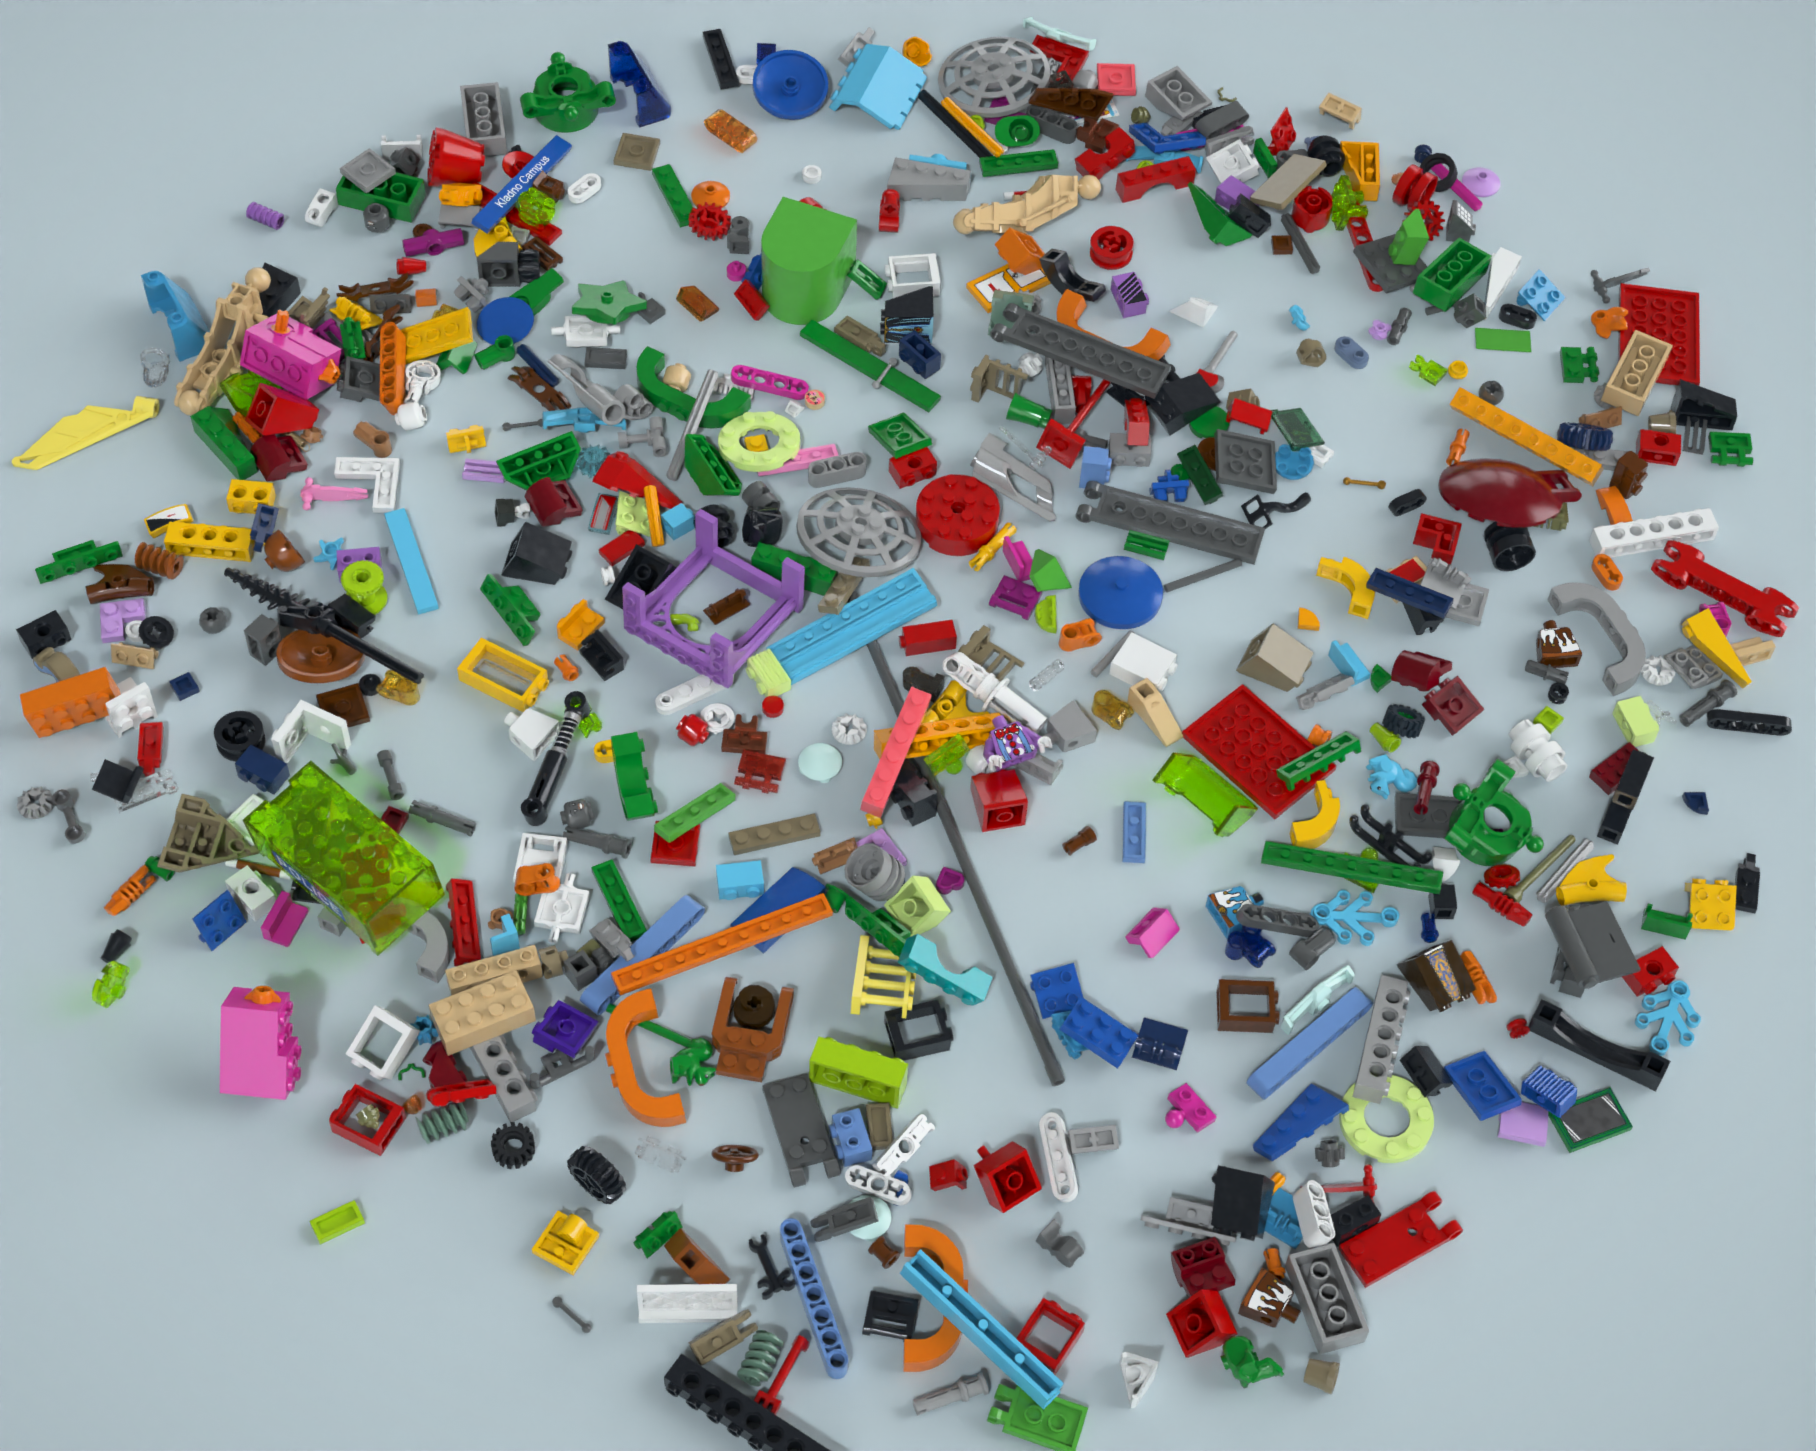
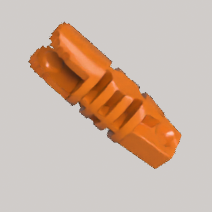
(129, 891)
(1484, 990)

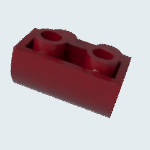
(277, 457)
(552, 501)
(1419, 670)
(1202, 1267)

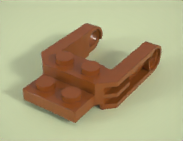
(747, 1050)

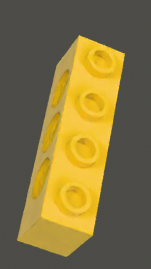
(209, 541)

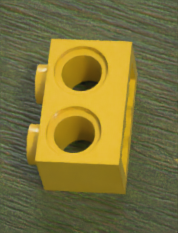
(245, 495)

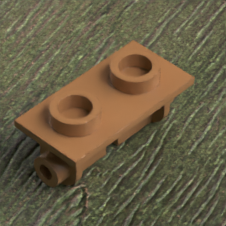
(1605, 418)
(834, 856)

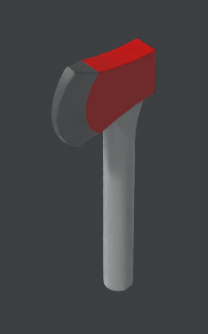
(1216, 381)

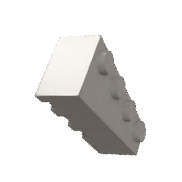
(928, 181)

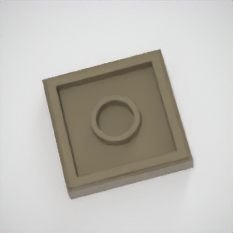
(636, 151)

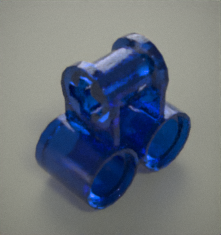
(1252, 946)

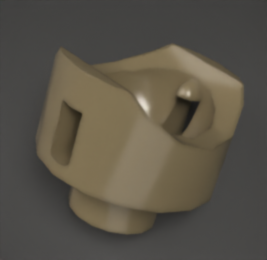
(1309, 351)
(552, 961)

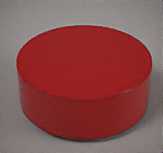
(772, 706)

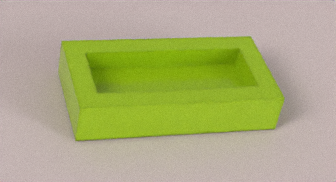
(337, 1222)

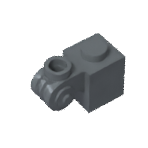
(584, 970)

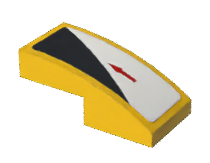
(159, 521)

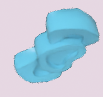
(1299, 317)

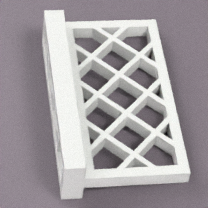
(687, 1303)

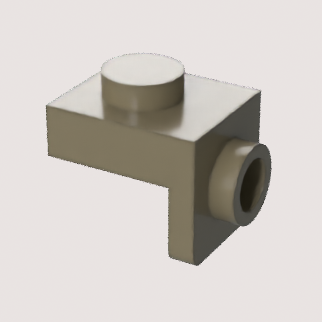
(1245, 395)

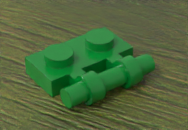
(1572, 364)
(1730, 443)

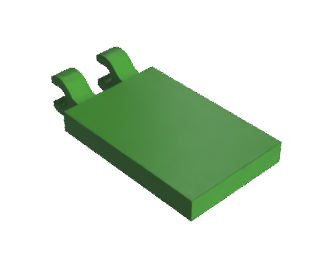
(1054, 1427)

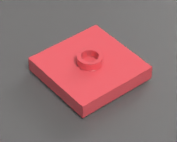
(1116, 78)

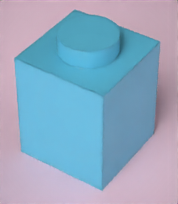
(677, 521)

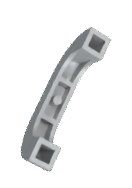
(1614, 621)
(436, 954)

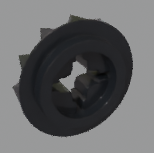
(161, 625)

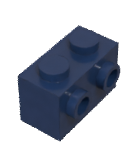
(919, 354)
(262, 769)

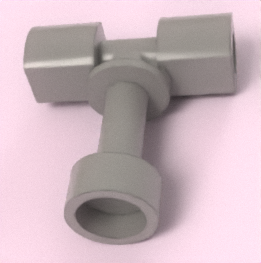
(653, 437)

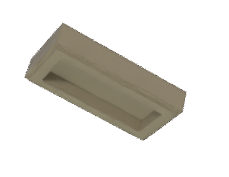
(879, 1125)

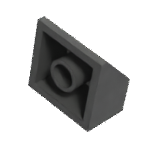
(500, 265)

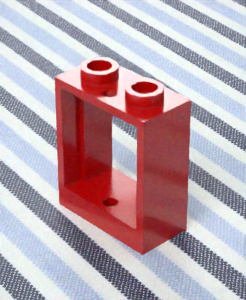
(387, 1130)
(1054, 1312)

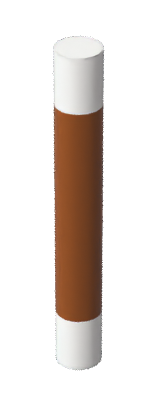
(262, 869)

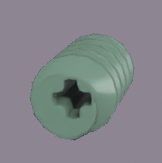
(443, 1122)
(758, 1357)

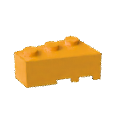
(1362, 167)

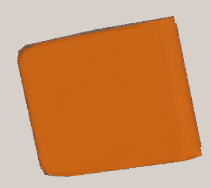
(426, 297)

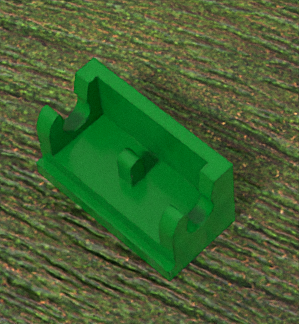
(1666, 923)

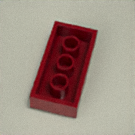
(1609, 772)

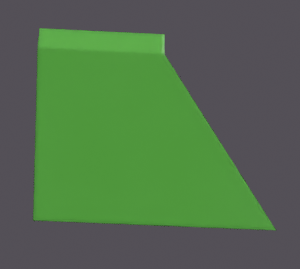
(1047, 573)

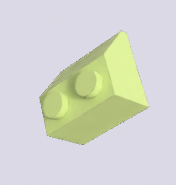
(917, 905)

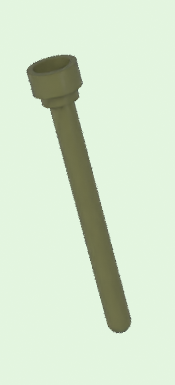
(1516, 892)

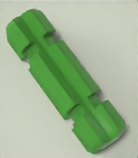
(520, 913)

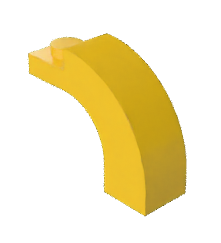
(1354, 578)
(1319, 829)

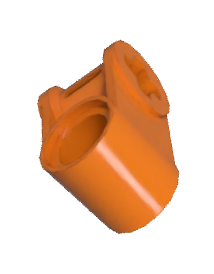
(1079, 635)
(534, 878)

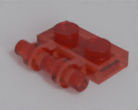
(763, 766)

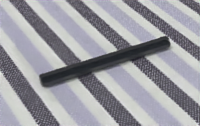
(959, 130)

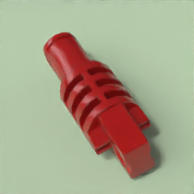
(1503, 905)

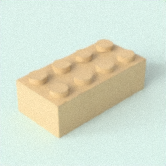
(1636, 372)
(482, 1012)

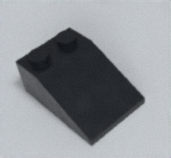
(1182, 402)
(641, 570)

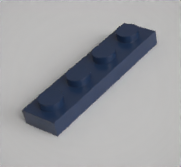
(1409, 593)

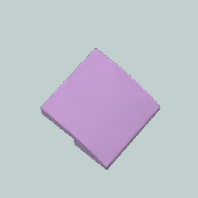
(1524, 1124)

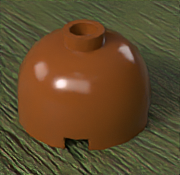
(281, 553)

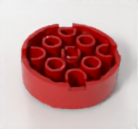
(957, 514)

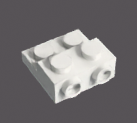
(1234, 161)

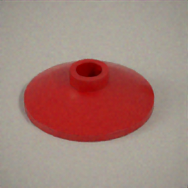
(515, 162)

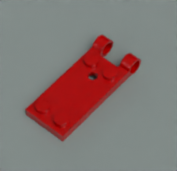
(1390, 1247)

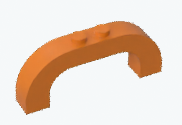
(1072, 306)
(651, 1110)
(935, 1350)

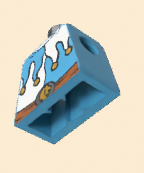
(1225, 905)

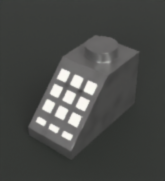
(1459, 223)

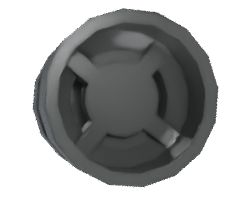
(759, 495)

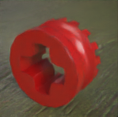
(1518, 1028)

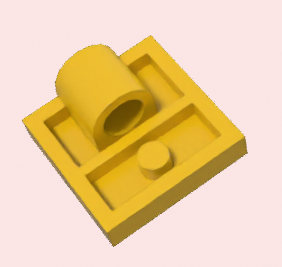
(565, 1242)

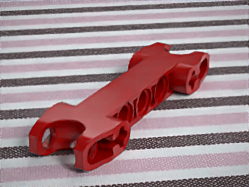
(1757, 605)

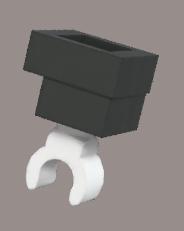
(506, 512)

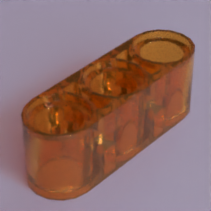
(730, 130)

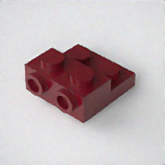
(1452, 704)

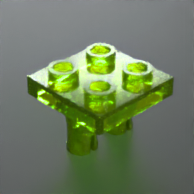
(1345, 203)

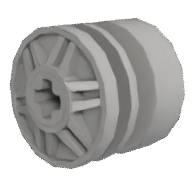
(874, 872)

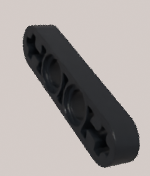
(1749, 722)

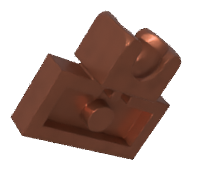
(1094, 134)
(744, 737)

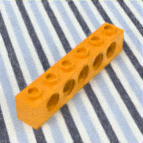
(933, 735)

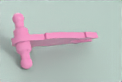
(329, 493)

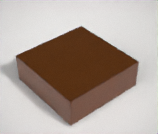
(1281, 245)

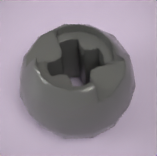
(1491, 392)
(212, 620)

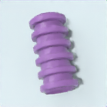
(264, 215)

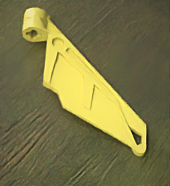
(84, 429)

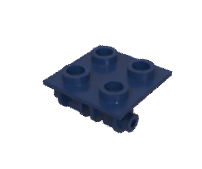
(1160, 1043)

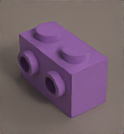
(348, 556)

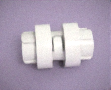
(1542, 756)

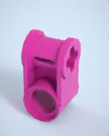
(1720, 614)

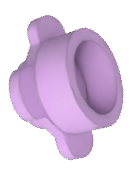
(1379, 330)

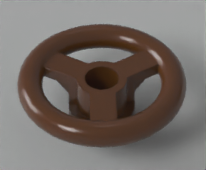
(736, 1156)

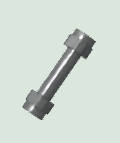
(394, 788)

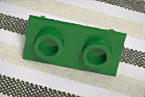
(352, 339)
(664, 1229)

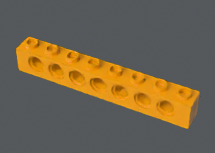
(1526, 436)

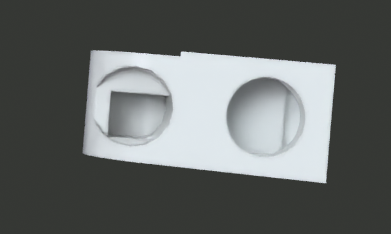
(321, 208)

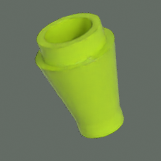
(1385, 738)

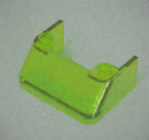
(1207, 791)

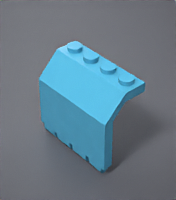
(880, 84)

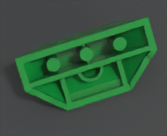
(548, 459)
(709, 469)

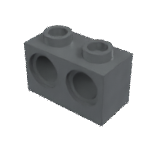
(263, 639)

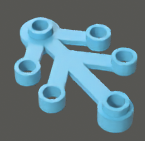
(1352, 917)
(1670, 1016)

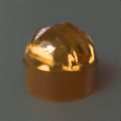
(412, 1104)

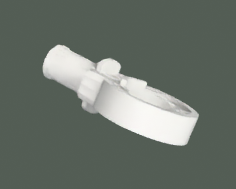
(417, 384)

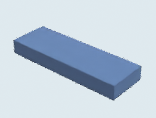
(1134, 832)

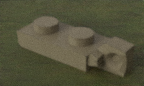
(860, 336)

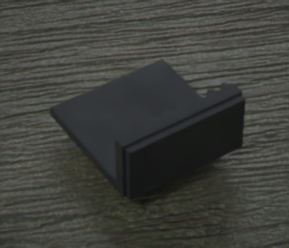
(117, 781)

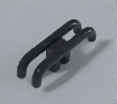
(1388, 841)

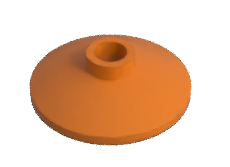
(711, 193)

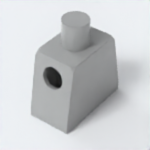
(1070, 728)

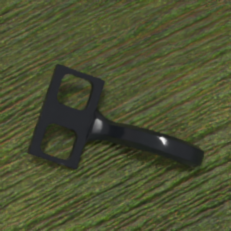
(1266, 508)

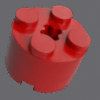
(1312, 209)

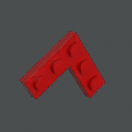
(1070, 56)

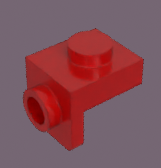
(948, 1175)

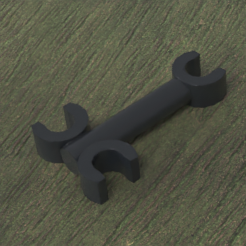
(774, 1282)

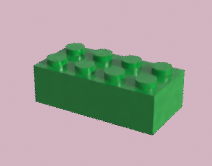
(399, 194)
(1452, 274)

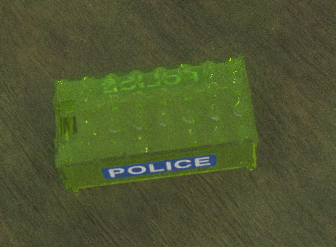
(345, 857)

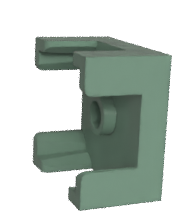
(1001, 300)

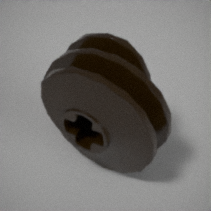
(752, 997)

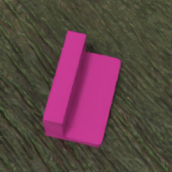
(1018, 558)
(283, 920)
(1153, 931)

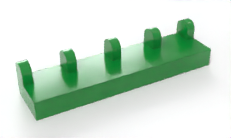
(1318, 759)

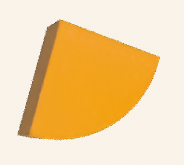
(1307, 620)

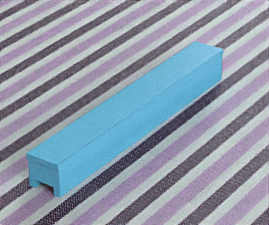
(982, 1329)

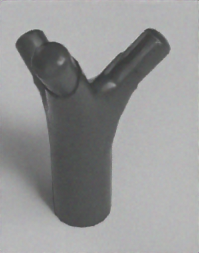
(342, 760)

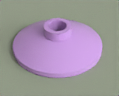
(1481, 182)

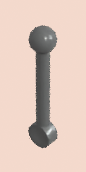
(507, 426)
(557, 1302)

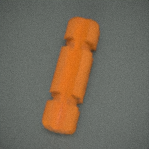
(246, 428)

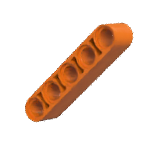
(392, 367)

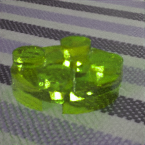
(531, 198)
(111, 985)

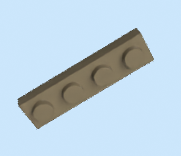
(841, 590)
(774, 834)

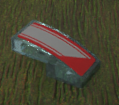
(603, 513)

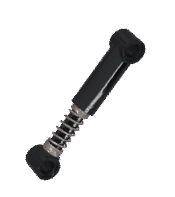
(554, 760)

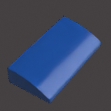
(788, 890)

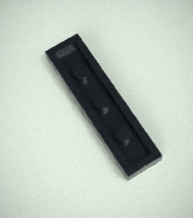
(720, 59)

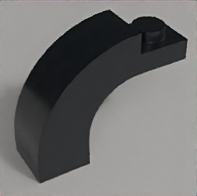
(1063, 276)

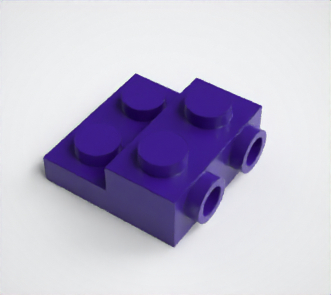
(564, 1029)

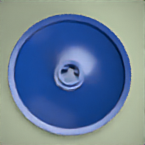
(790, 84)
(1120, 592)

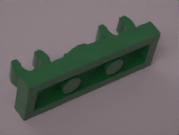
(1200, 475)

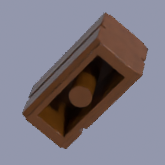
(1629, 474)

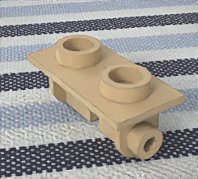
(133, 655)

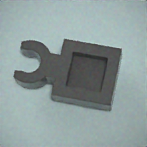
(653, 312)

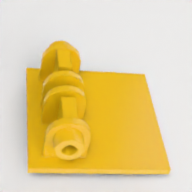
(346, 308)

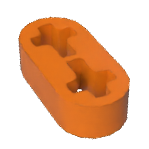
(1610, 570)

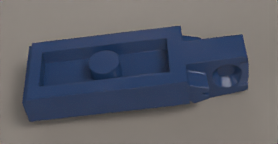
(263, 525)

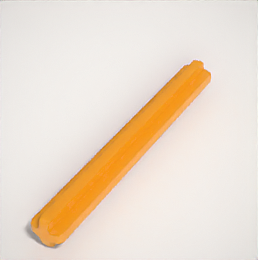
(972, 127)

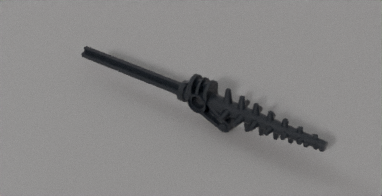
(316, 620)

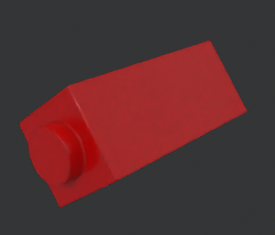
(928, 637)

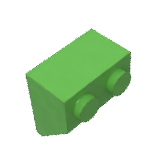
(1409, 240)

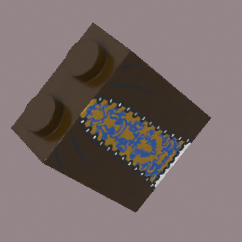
(1438, 976)

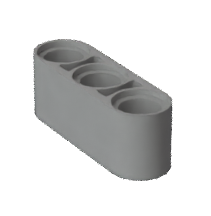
(837, 469)

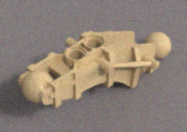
(1041, 203)
(214, 361)

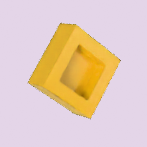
(756, 443)

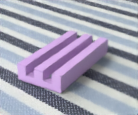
(485, 468)

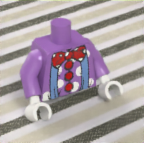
(1012, 744)

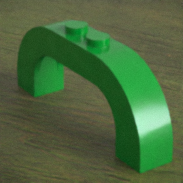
(679, 404)

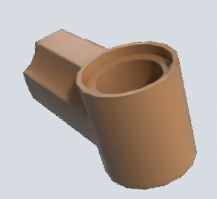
(375, 439)

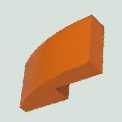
(1615, 505)

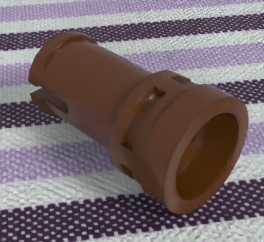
(1083, 838)

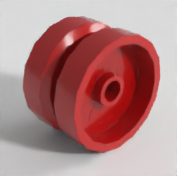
(1414, 186)

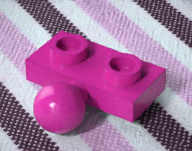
(1188, 1107)

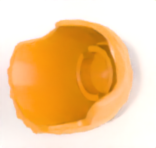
(917, 51)

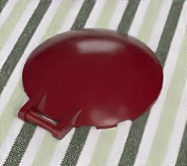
(1505, 491)

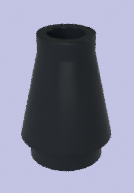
(116, 946)

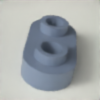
(1349, 352)

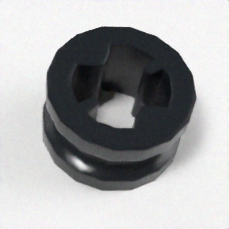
(1554, 697)

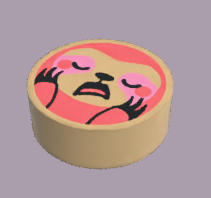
(814, 399)

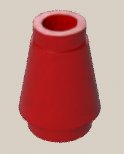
(410, 266)

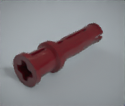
(1426, 781)

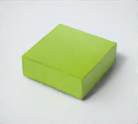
(1548, 719)

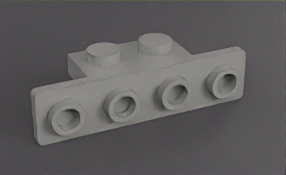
(1188, 1217)

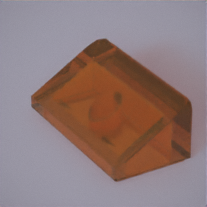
(696, 302)

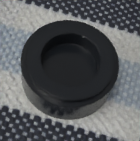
(368, 684)

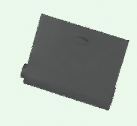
(1592, 943)

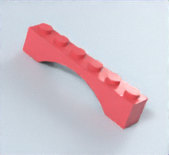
(895, 752)

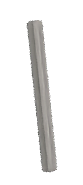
(692, 423)

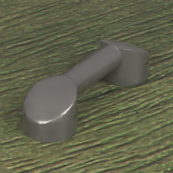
(65, 803)

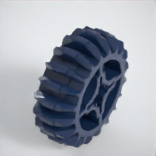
(1585, 436)

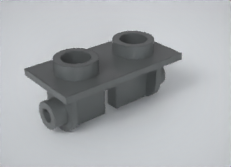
(381, 303)

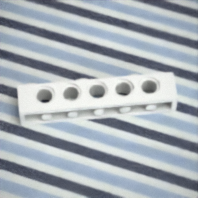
(1654, 533)

